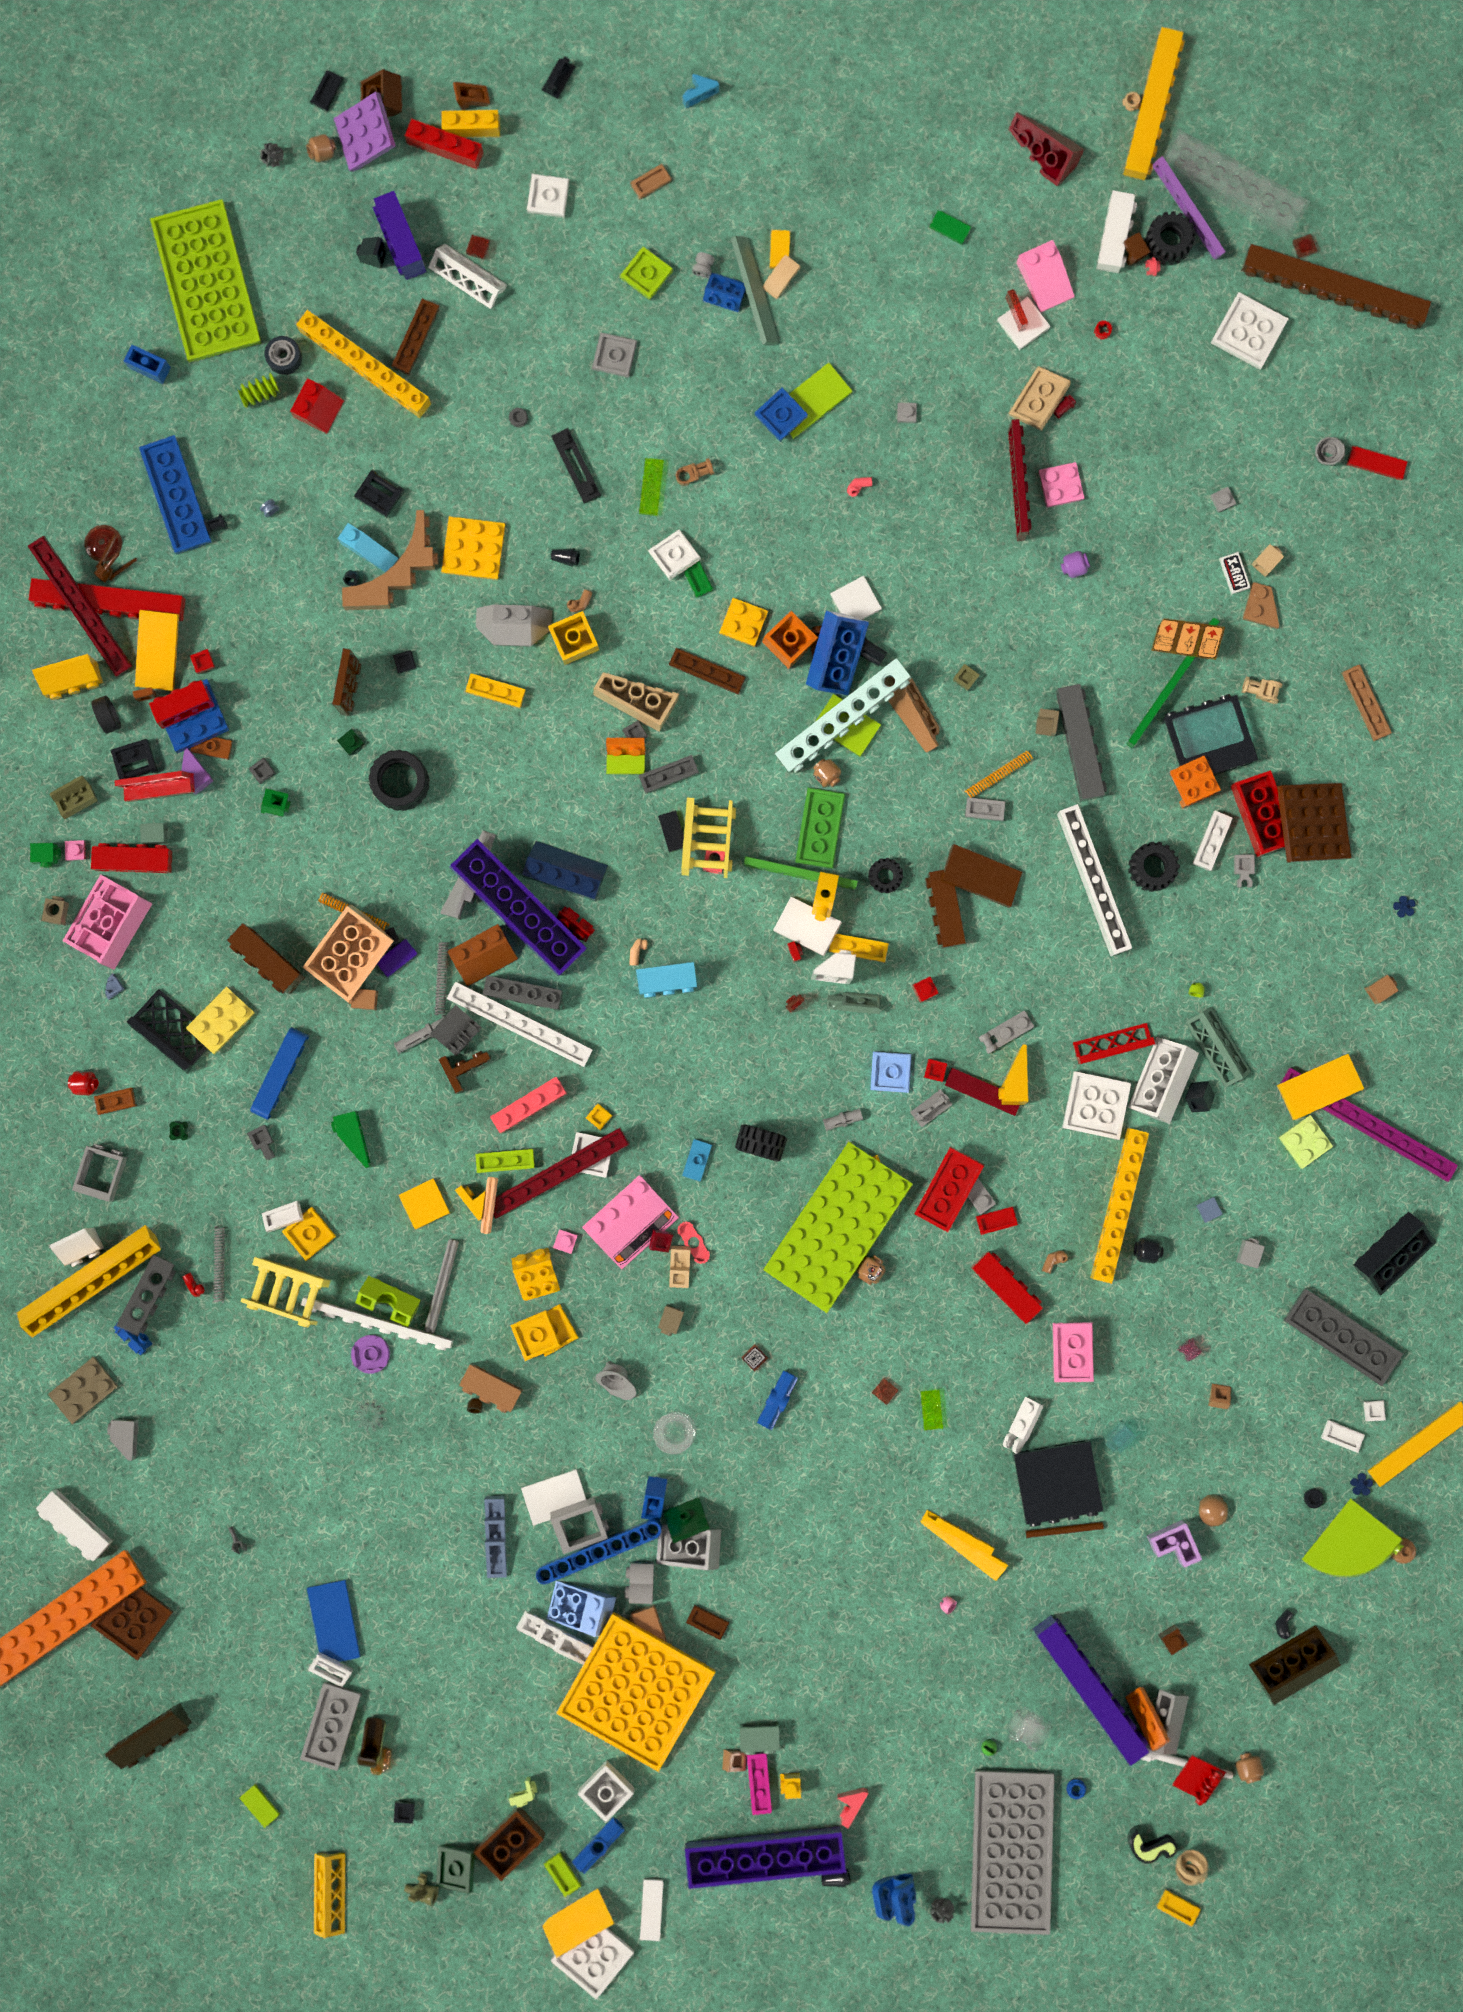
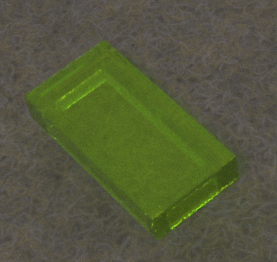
(931, 1409)

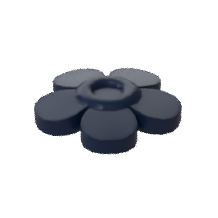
(1404, 906)
(1361, 1485)

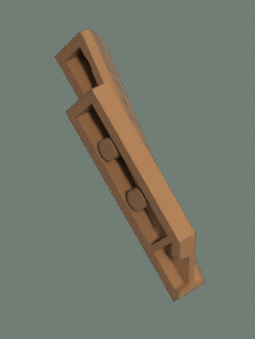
(915, 714)

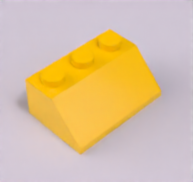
(68, 676)

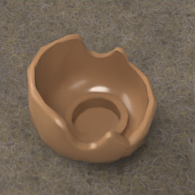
(1213, 1510)

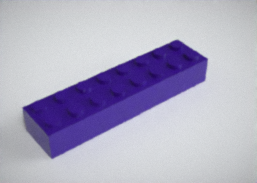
(517, 907)
(1095, 1695)
(764, 1857)

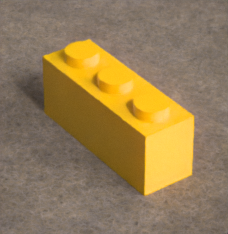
(472, 123)

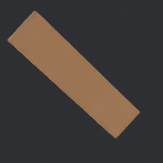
(1366, 702)

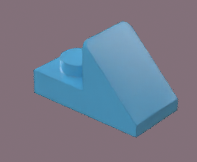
(704, 88)

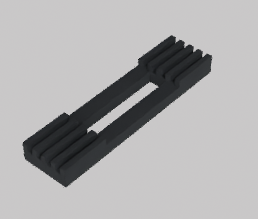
(564, 441)

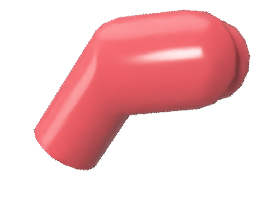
(857, 484)

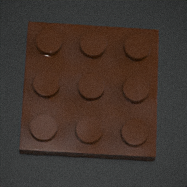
(346, 684)
(133, 1622)

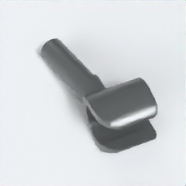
(237, 1543)

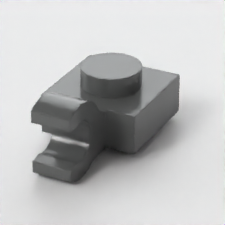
(261, 1140)

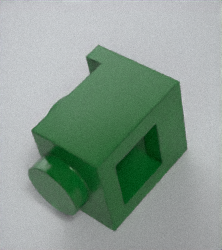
(272, 797)

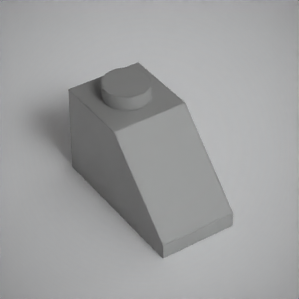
(124, 1436)

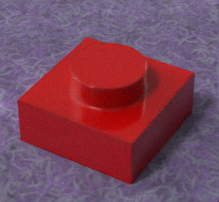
(202, 661)
(795, 951)
(935, 1070)

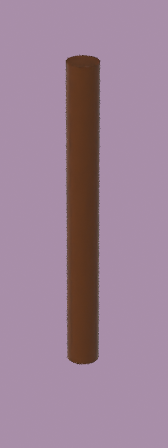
(1064, 1529)

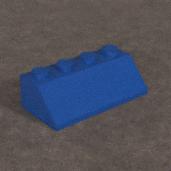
(837, 653)

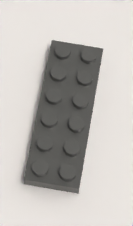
(1343, 1337)

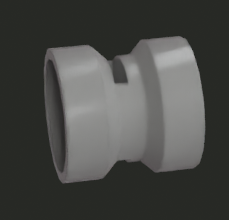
(703, 265)

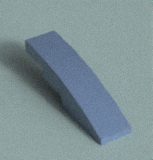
(495, 1536)

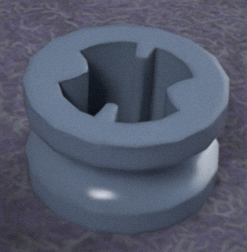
(269, 508)

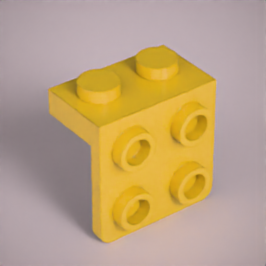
(535, 1274)

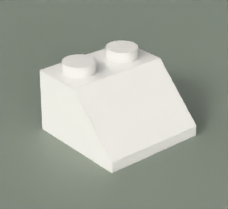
(78, 1246)

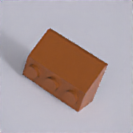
(482, 955)

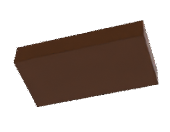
(707, 1622)

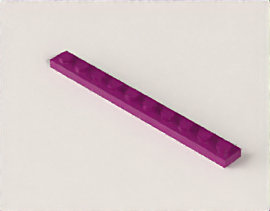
(1387, 1135)

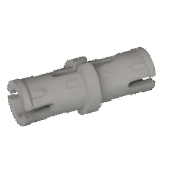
(842, 1119)

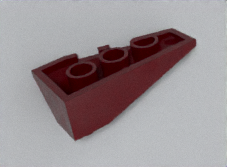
(1052, 150)

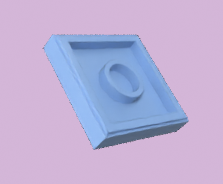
(890, 1072)

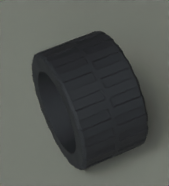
(382, 764)

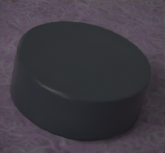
(1313, 1498)

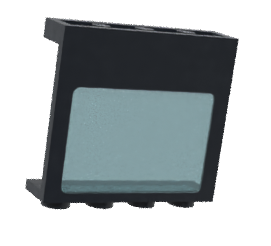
(1213, 732)

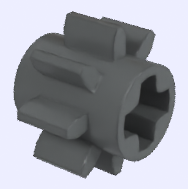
(271, 155)
(942, 1910)

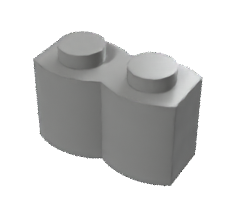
(641, 1582)

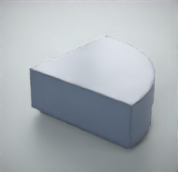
(113, 986)

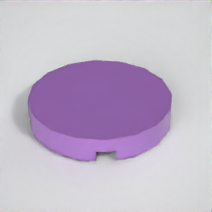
(370, 1354)

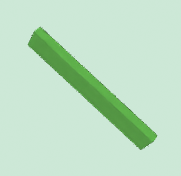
(794, 872)

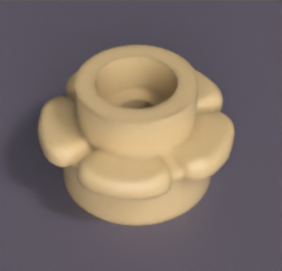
(1132, 96)

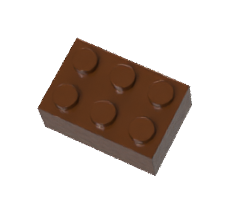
(509, 1843)

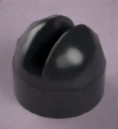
(351, 574)

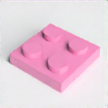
(1061, 485)

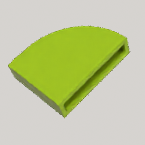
(1353, 1544)

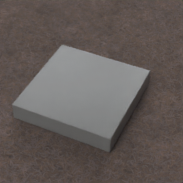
(614, 355)

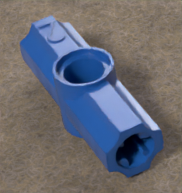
(777, 1400)
(590, 1854)

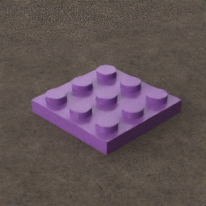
(364, 132)

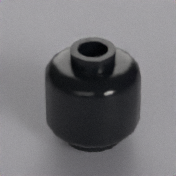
(1148, 1250)

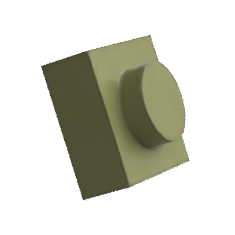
(966, 677)

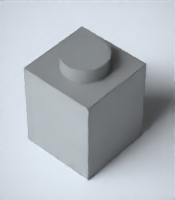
(1250, 1253)

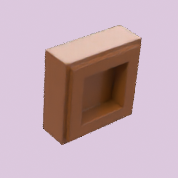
(144, 694)

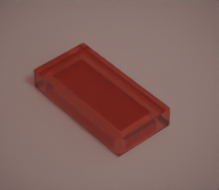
(1016, 310)

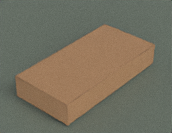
(650, 181)

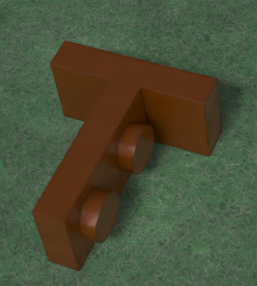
(461, 1068)

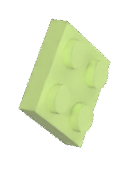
(1305, 1142)

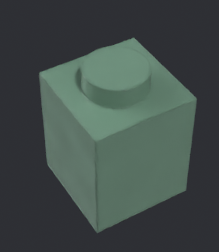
(154, 833)

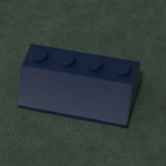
(565, 871)

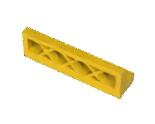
(325, 1895)

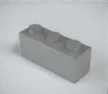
(1171, 1712)

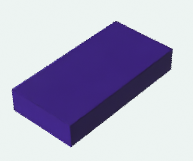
(397, 958)

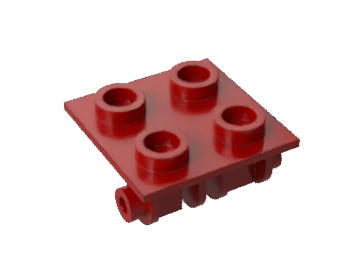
(1199, 1779)

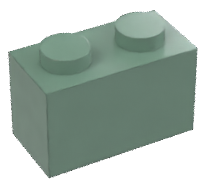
(759, 1738)

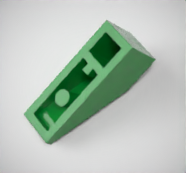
(350, 1132)

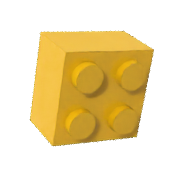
(573, 638)

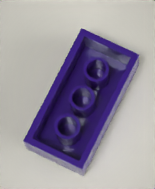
(398, 235)

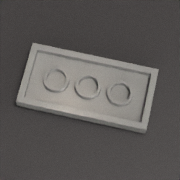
(330, 1726)

